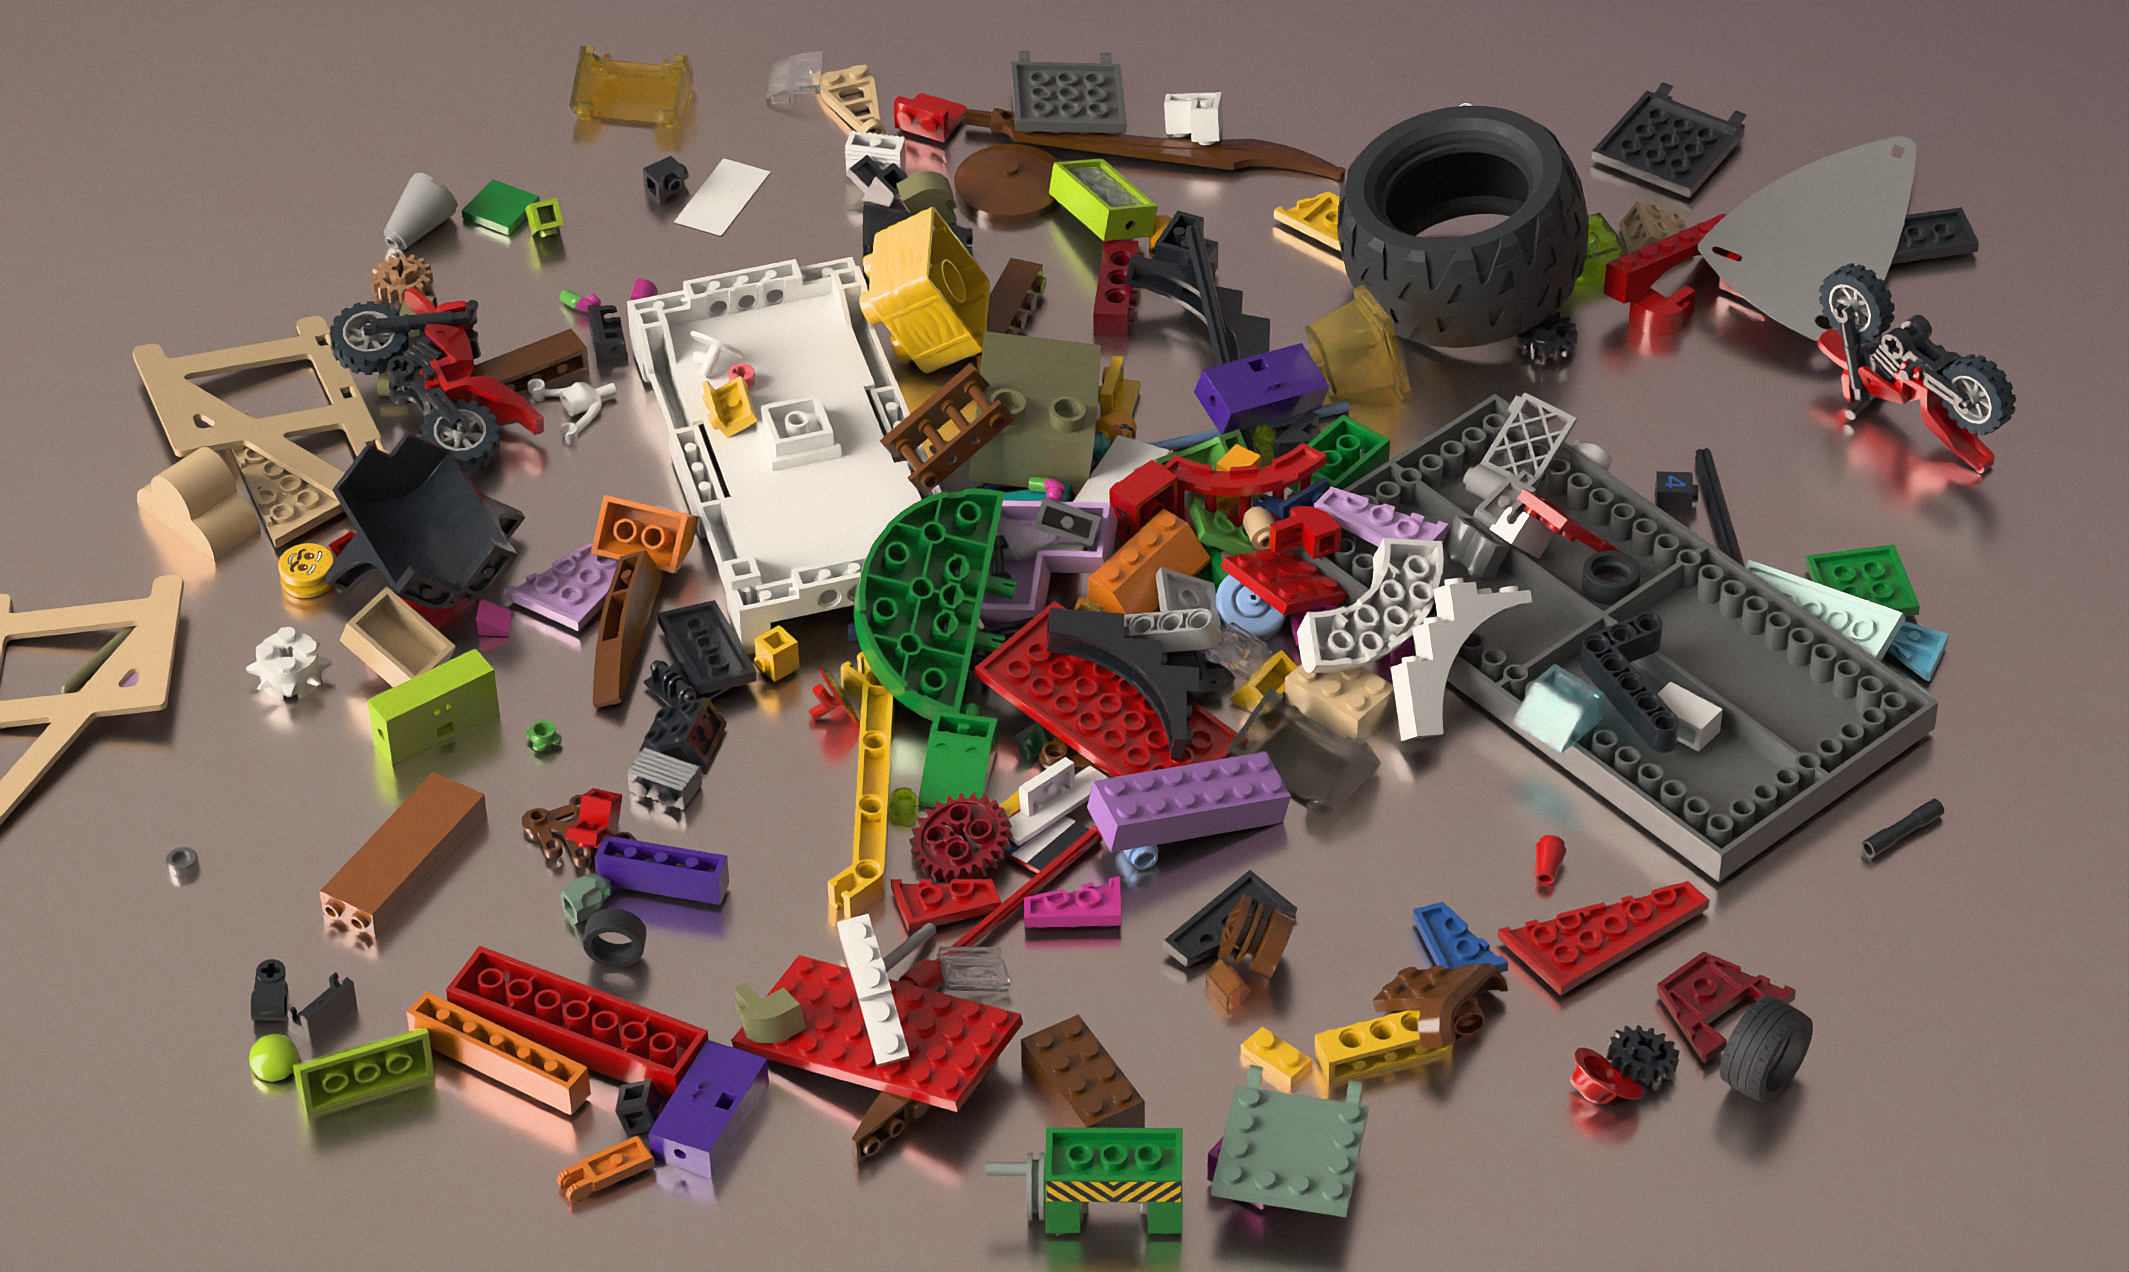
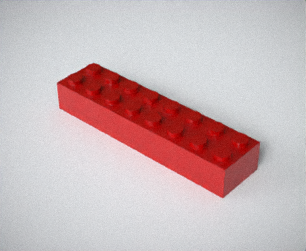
(578, 1020)

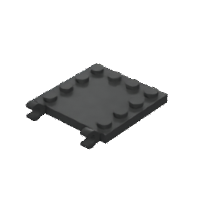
(1068, 96)

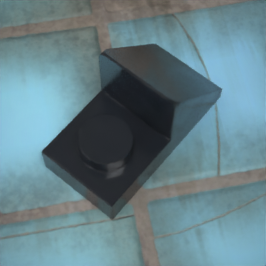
(1302, 431)

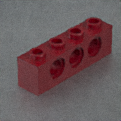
(1113, 297)

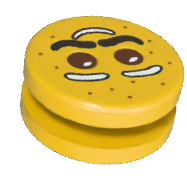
(304, 569)

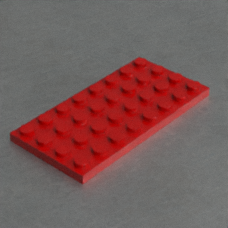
(1093, 706)
(946, 1036)

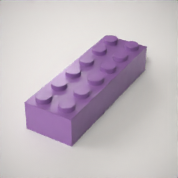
(1188, 801)

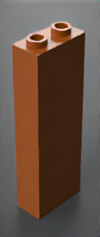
(403, 854)

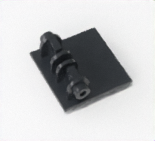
(673, 684)

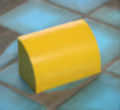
(1269, 675)

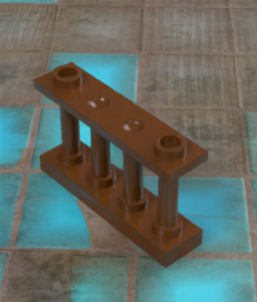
(933, 414)

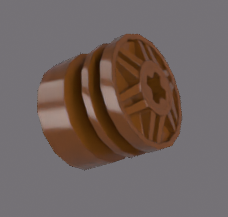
(1256, 936)

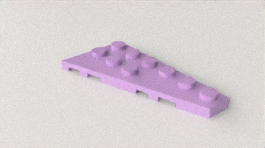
(570, 589)

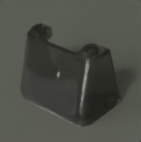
(1306, 754)

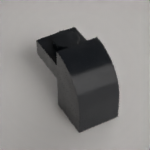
(877, 184)

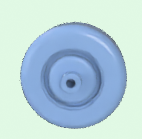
(1247, 609)

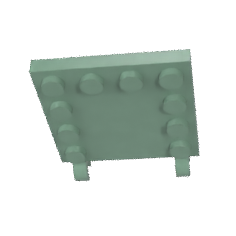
(1290, 1148)

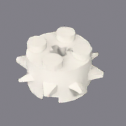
(288, 664)

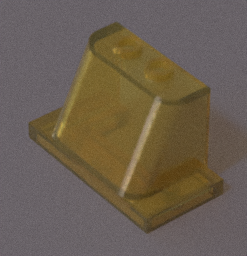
(1358, 348)

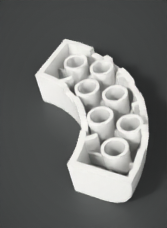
(1380, 619)

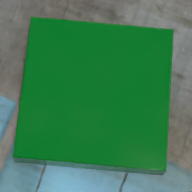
(499, 207)

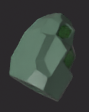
(584, 896)

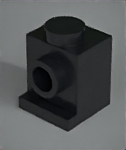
(664, 178)
(638, 1106)

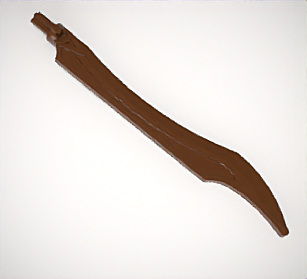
(1223, 154)

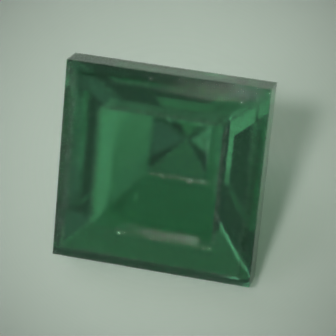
(1031, 742)

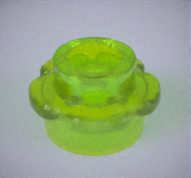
(903, 801)

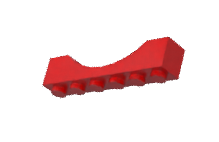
(1636, 272)

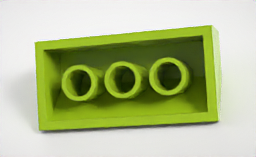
(364, 1070)

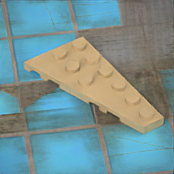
(283, 499)

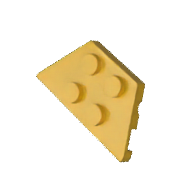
(1314, 217)

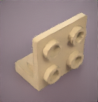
(1649, 224)

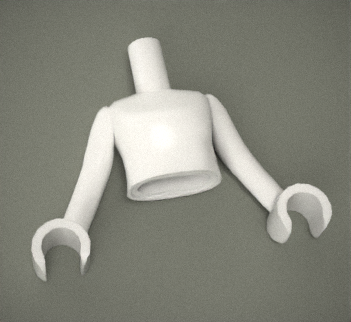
(575, 400)

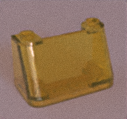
(631, 89)

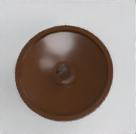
(1006, 183)

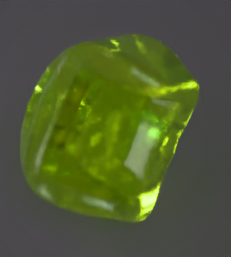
(1264, 440)

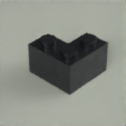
(1173, 244)

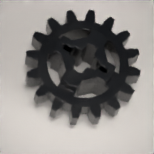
(1549, 338)
(1642, 1054)

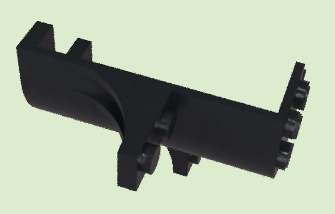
(421, 526)

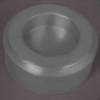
(182, 862)

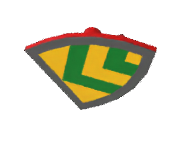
(830, 702)

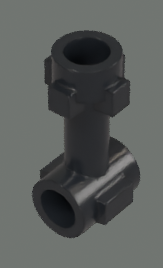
(998, 557)

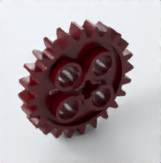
(972, 821)

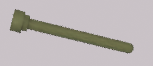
(95, 662)

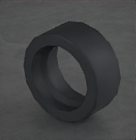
(1611, 563)
(619, 922)

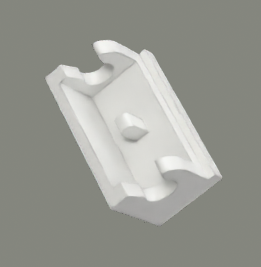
(1525, 533)

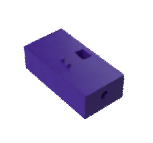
(1261, 389)
(709, 1109)

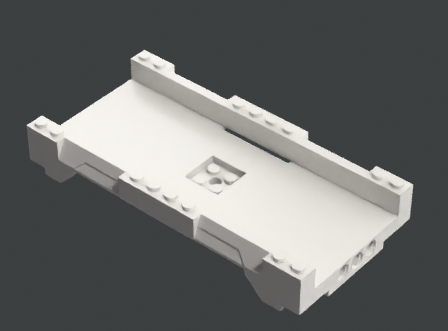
(811, 473)

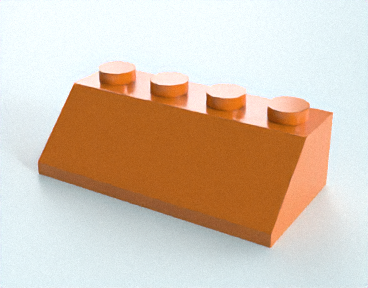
(1128, 577)

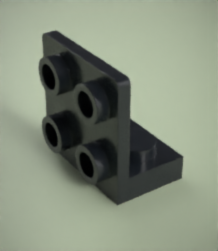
(691, 725)

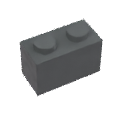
(1068, 521)

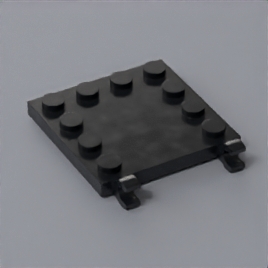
(1669, 142)

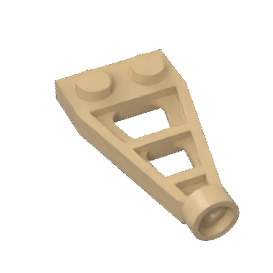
(850, 81)

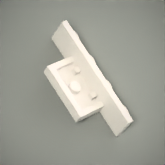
(1050, 798)

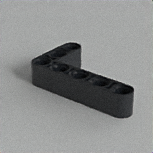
(1607, 663)

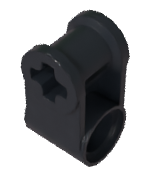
(269, 992)

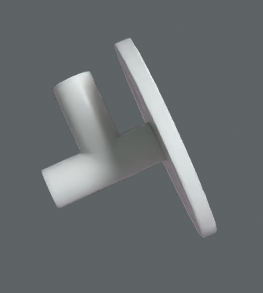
(709, 359)

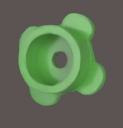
(543, 735)

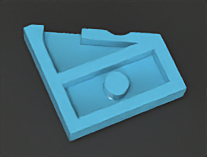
(1919, 648)

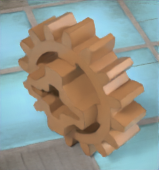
(398, 275)

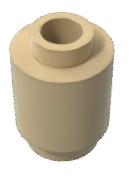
(1257, 526)

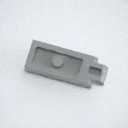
(1504, 497)

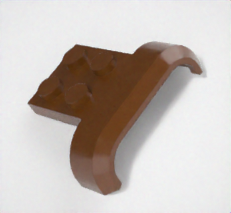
(1438, 996)

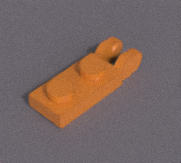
(605, 1168)

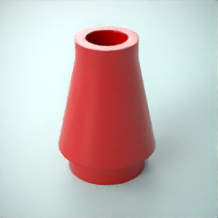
(1549, 857)

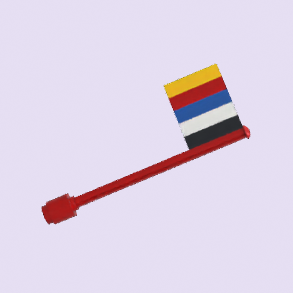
(1044, 854)

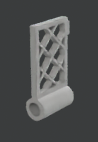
(1487, 477)

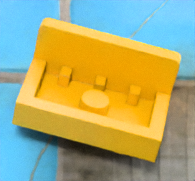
(1116, 391)
(729, 406)

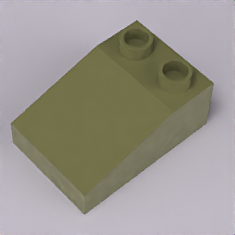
(1055, 400)

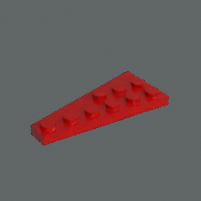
(1599, 935)

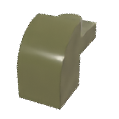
(928, 190)
(768, 1018)

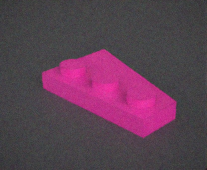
(1083, 907)

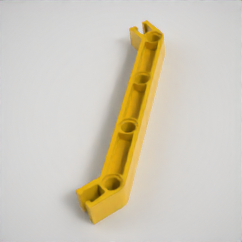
(865, 879)

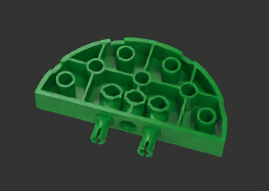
(925, 596)

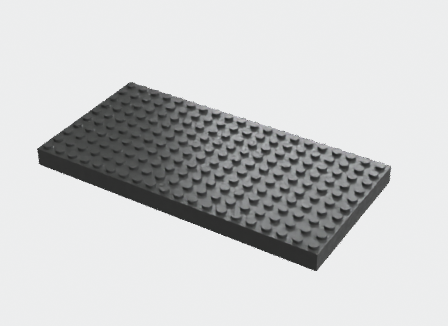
(1797, 698)

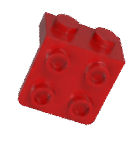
(927, 116)

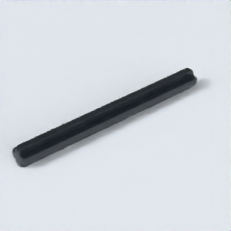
(1718, 505)

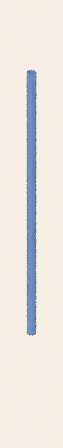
(1198, 438)

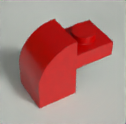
(1660, 314)
(1307, 528)
(597, 817)

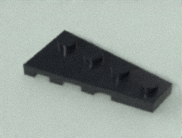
(1202, 932)

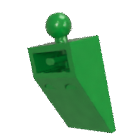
(958, 755)

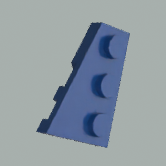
(1450, 939)

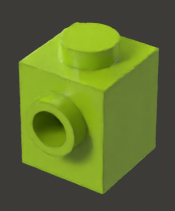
(544, 217)

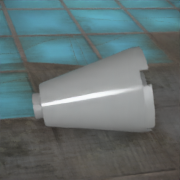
(418, 211)

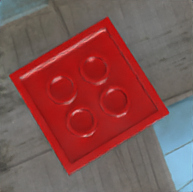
(1284, 580)

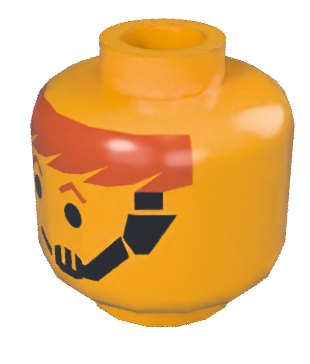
(1116, 424)

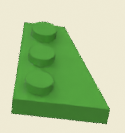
(1218, 531)

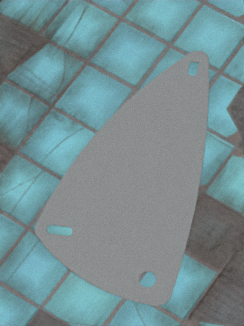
(1813, 224)

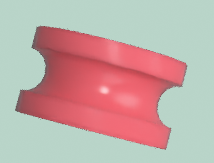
(745, 371)

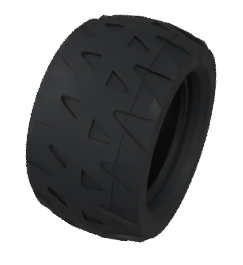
(1454, 167)

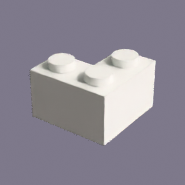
(1194, 114)

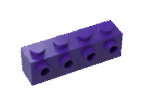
(663, 869)

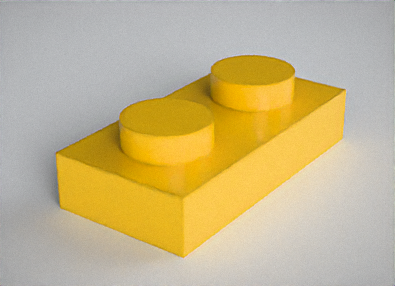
(1276, 1056)

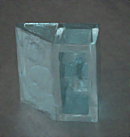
(1560, 708)

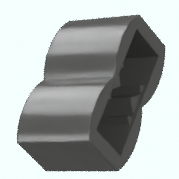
(1475, 547)

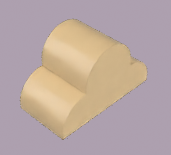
(201, 503)

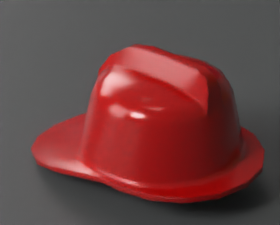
(1599, 1081)

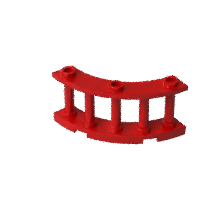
(1244, 480)

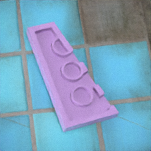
(1377, 521)

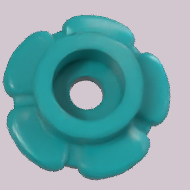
(1101, 446)

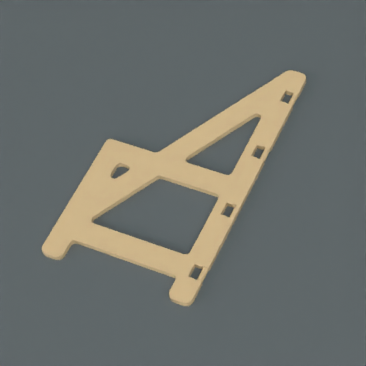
(182, 403)
(146, 651)

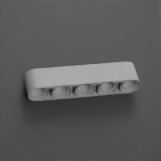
(1176, 629)

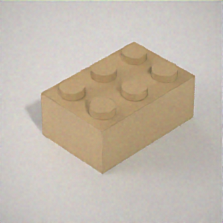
(395, 639)
(1344, 701)

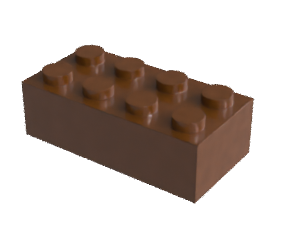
(1081, 1078)

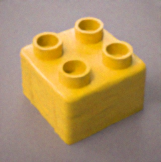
(926, 292)

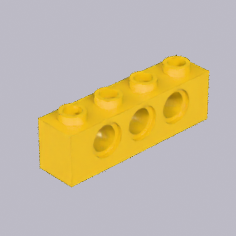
(1372, 1046)

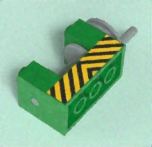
(1103, 1167)

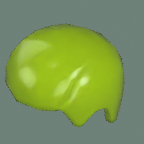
(273, 1057)

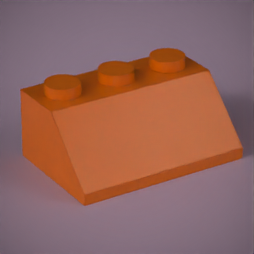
(635, 526)

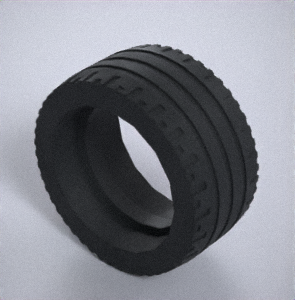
(1766, 1049)

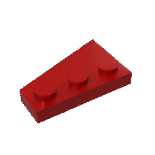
(944, 902)

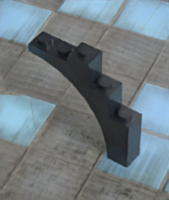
(1245, 333)
(1106, 641)

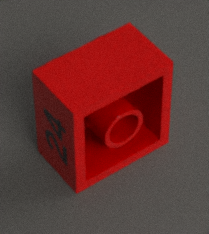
(1142, 497)

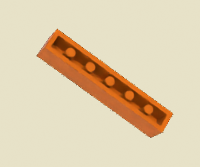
(501, 1053)

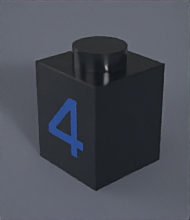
(1675, 492)

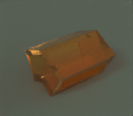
(1226, 985)

